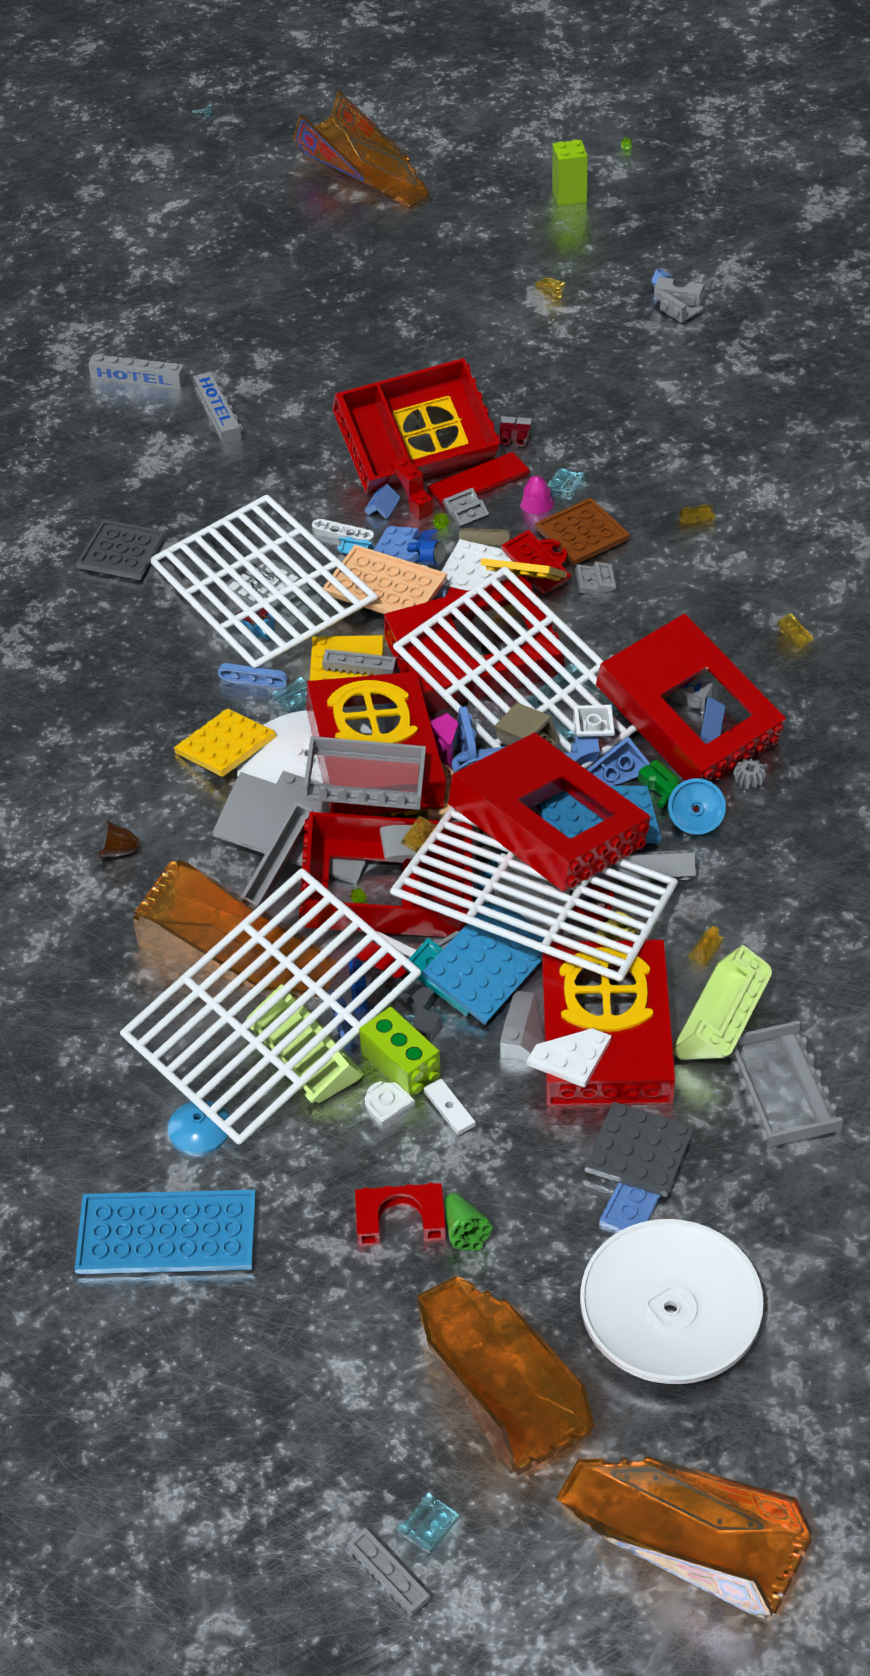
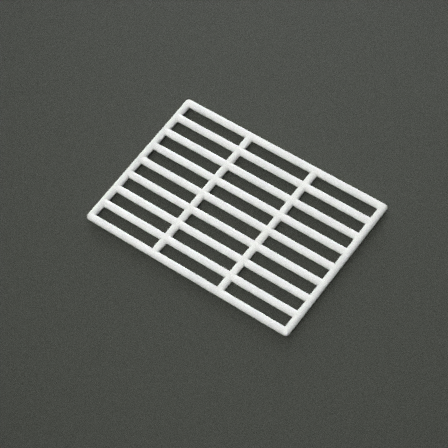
(277, 595)
(561, 694)
(564, 912)
(242, 1029)

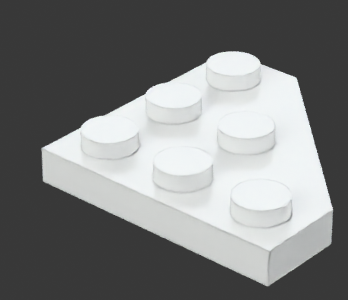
(571, 1056)

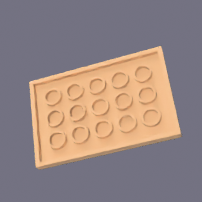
(391, 578)

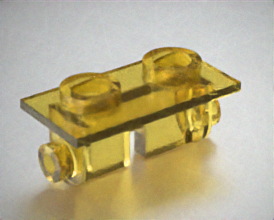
(703, 512)
(706, 946)

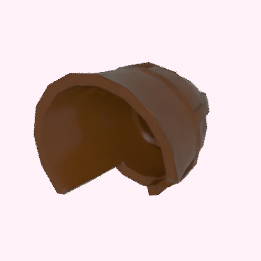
(119, 842)

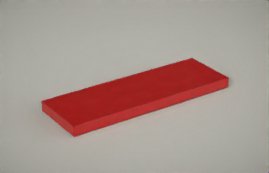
(481, 478)

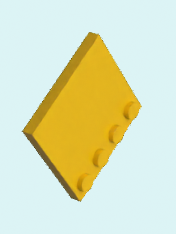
(360, 644)

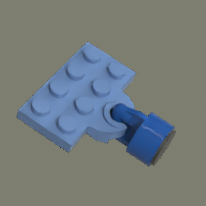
(402, 543)

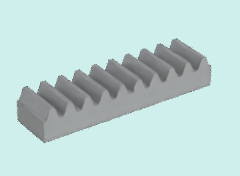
(358, 662)
(388, 1572)

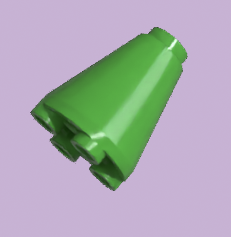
(465, 1223)

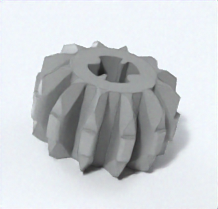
(749, 773)

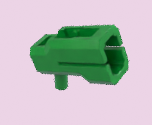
(660, 779)

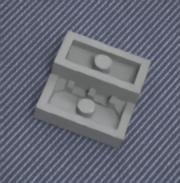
(465, 507)
(596, 578)
(391, 842)

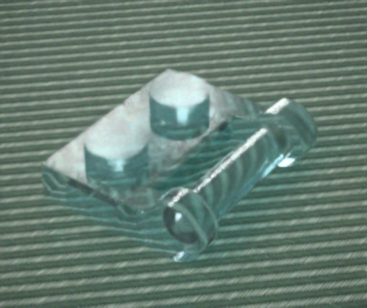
(562, 479)
(291, 697)
(434, 1526)

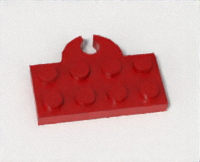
(529, 550)

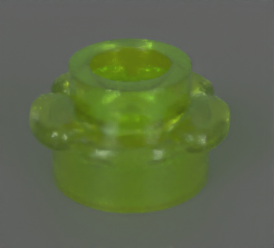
(626, 143)
(437, 520)
(358, 895)

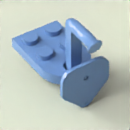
(467, 743)

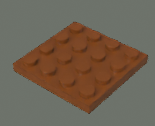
(583, 530)

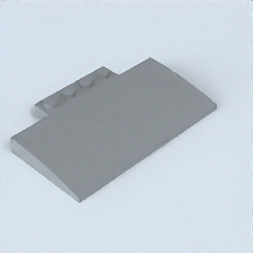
(259, 809)

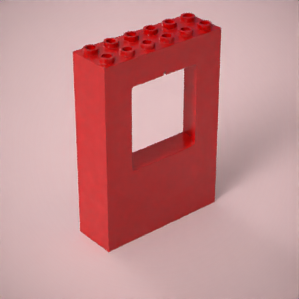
(403, 621)
(664, 663)
(508, 783)
(360, 839)

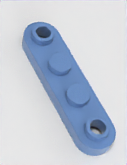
(252, 675)

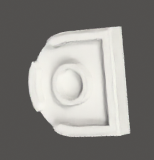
(387, 1101)

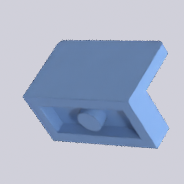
(383, 501)

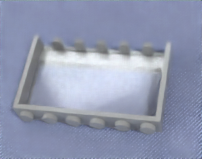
(364, 772)
(783, 1085)

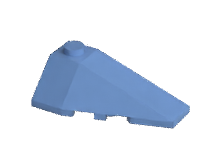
(619, 763)

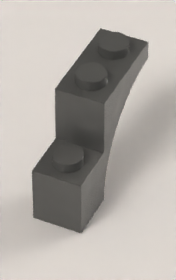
(421, 1000)

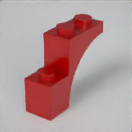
(412, 480)

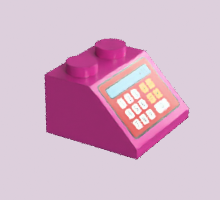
(446, 737)

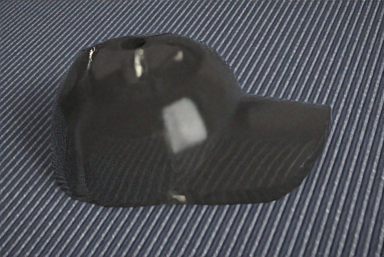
(379, 994)

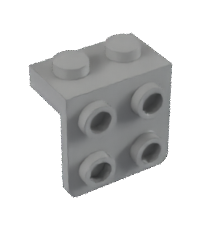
(677, 309)

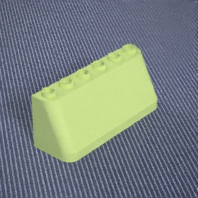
(723, 1007)
(330, 1079)

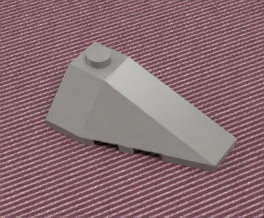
(521, 1027)

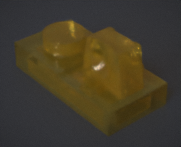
(551, 285)
(794, 631)
(418, 834)

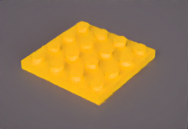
(525, 569)
(225, 742)

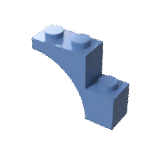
(584, 749)

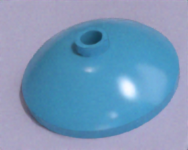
(698, 794)
(195, 1135)

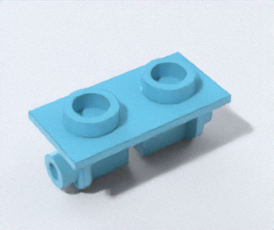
(347, 544)

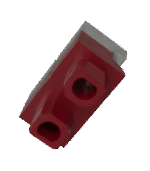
(516, 432)

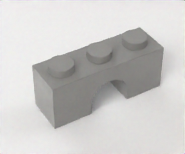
(689, 295)

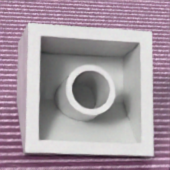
(593, 720)

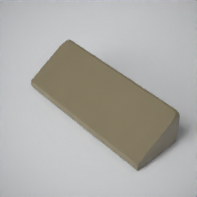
(485, 536)

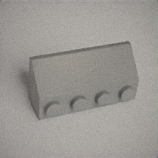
(670, 863)

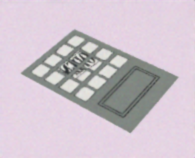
(279, 584)

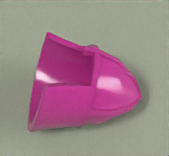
(537, 496)

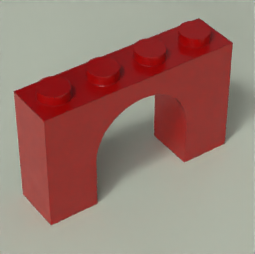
(373, 1202)

